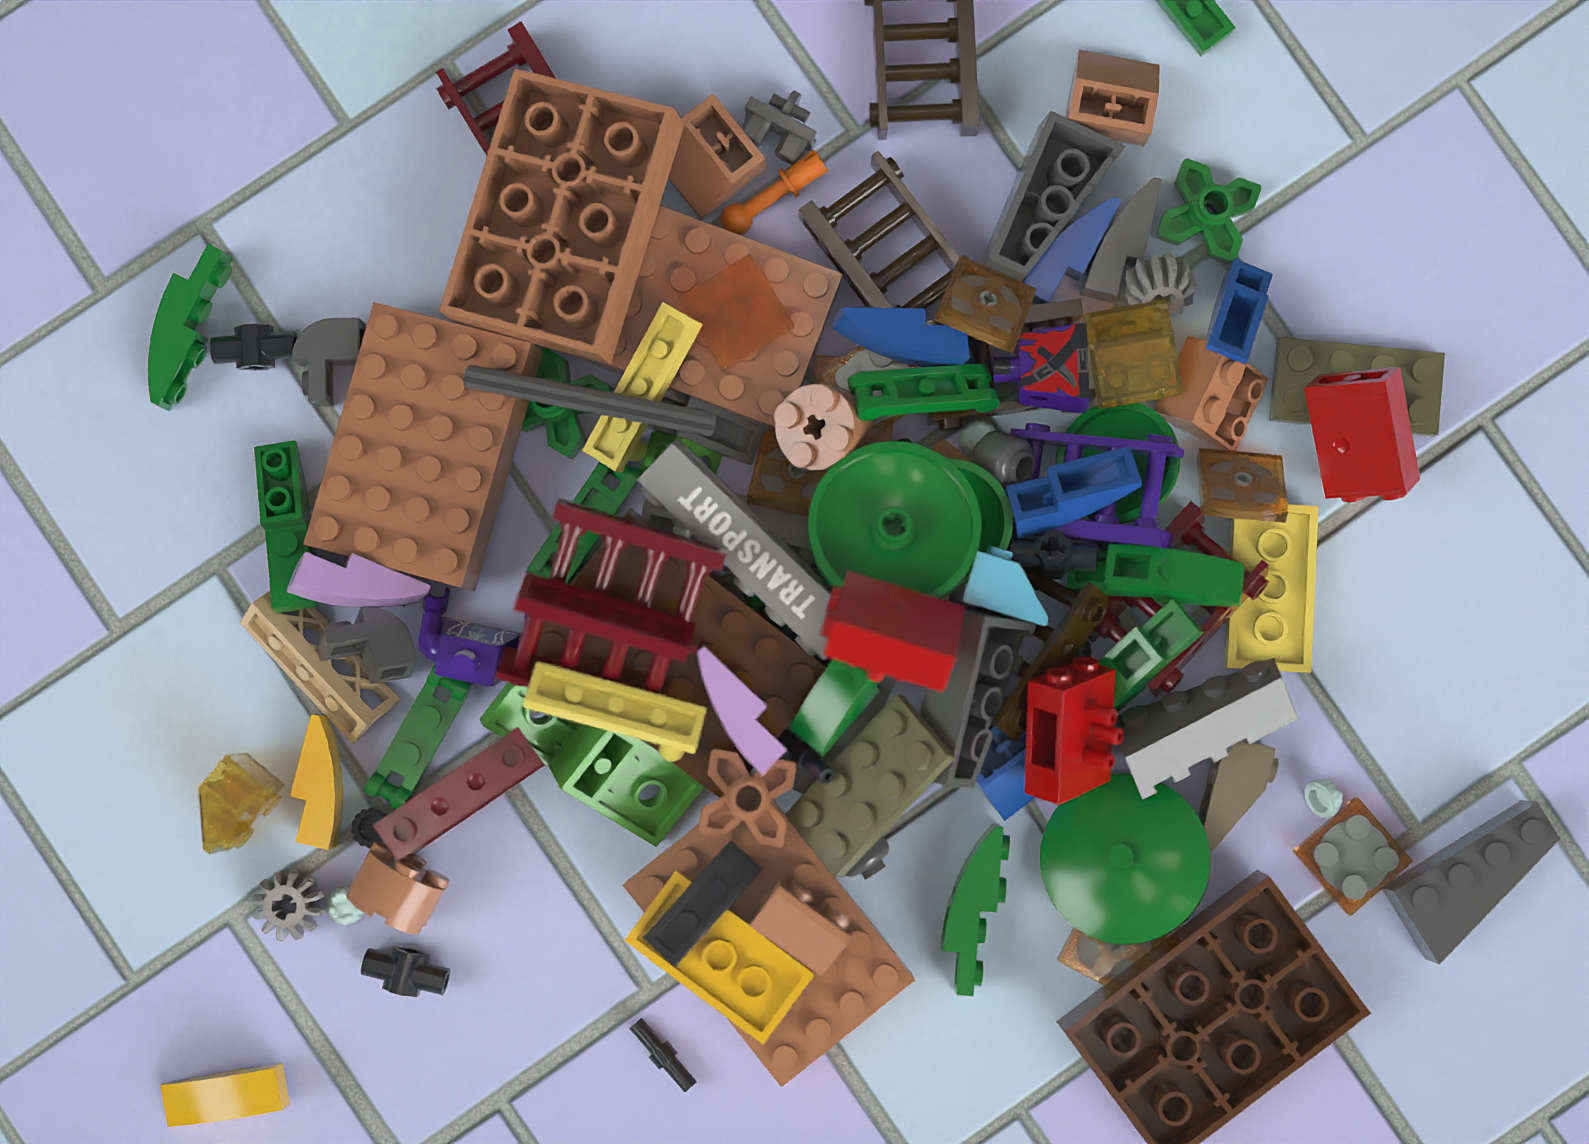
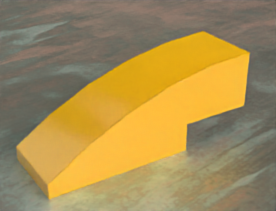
(320, 784)
(225, 1095)

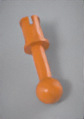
(739, 217)

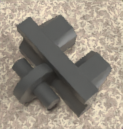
(794, 134)

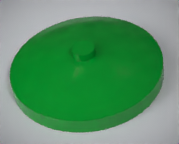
(895, 518)
(1125, 862)

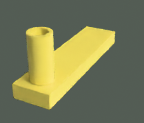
(646, 377)
(617, 709)

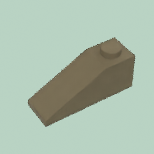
(1234, 787)

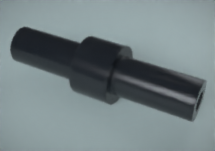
(806, 757)
(663, 1055)

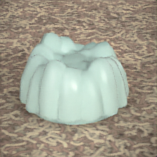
(972, 434)
(1323, 797)
(341, 909)

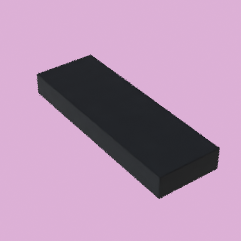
(702, 903)

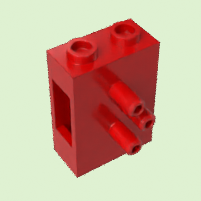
(1362, 434)
(892, 631)
(1070, 730)

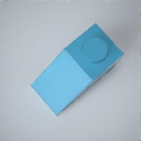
(1003, 587)

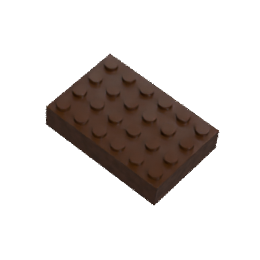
(727, 625)
(1214, 1015)

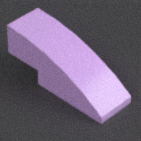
(354, 584)
(737, 712)

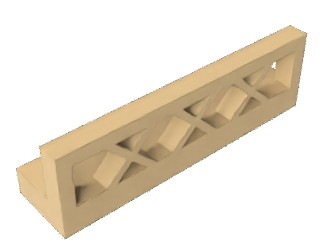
(315, 677)

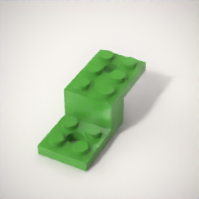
(600, 766)

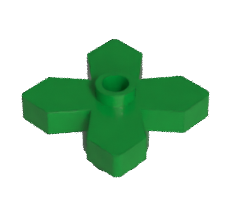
(1216, 229)
(561, 423)

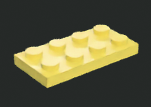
(1283, 615)

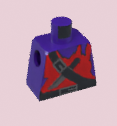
(1049, 368)

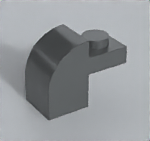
(320, 348)
(378, 637)

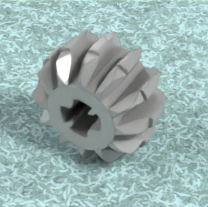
(1161, 279)
(274, 913)

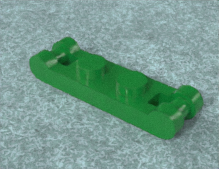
(923, 390)
(596, 496)
(418, 739)

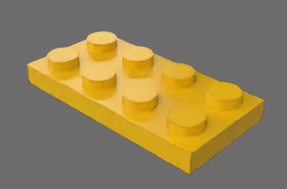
(729, 966)

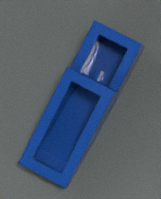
(1070, 251)
(1238, 311)
(903, 336)
(1072, 491)

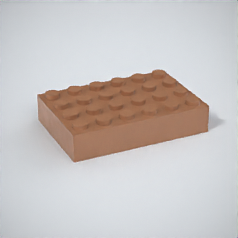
(562, 215)
(690, 251)
(419, 452)
(831, 1004)

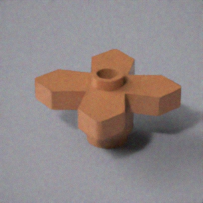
(761, 817)

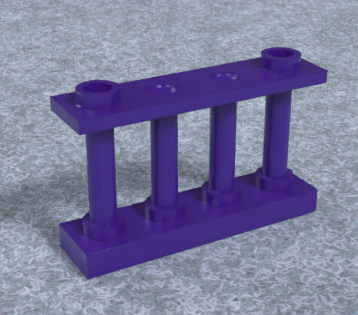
(1105, 526)

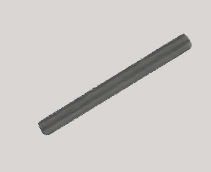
(590, 400)

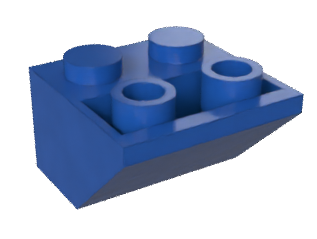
(1004, 774)

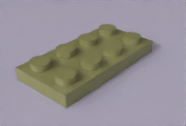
(1303, 360)
(871, 786)

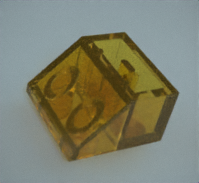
(1132, 354)
(233, 800)

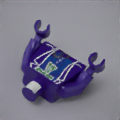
(461, 647)

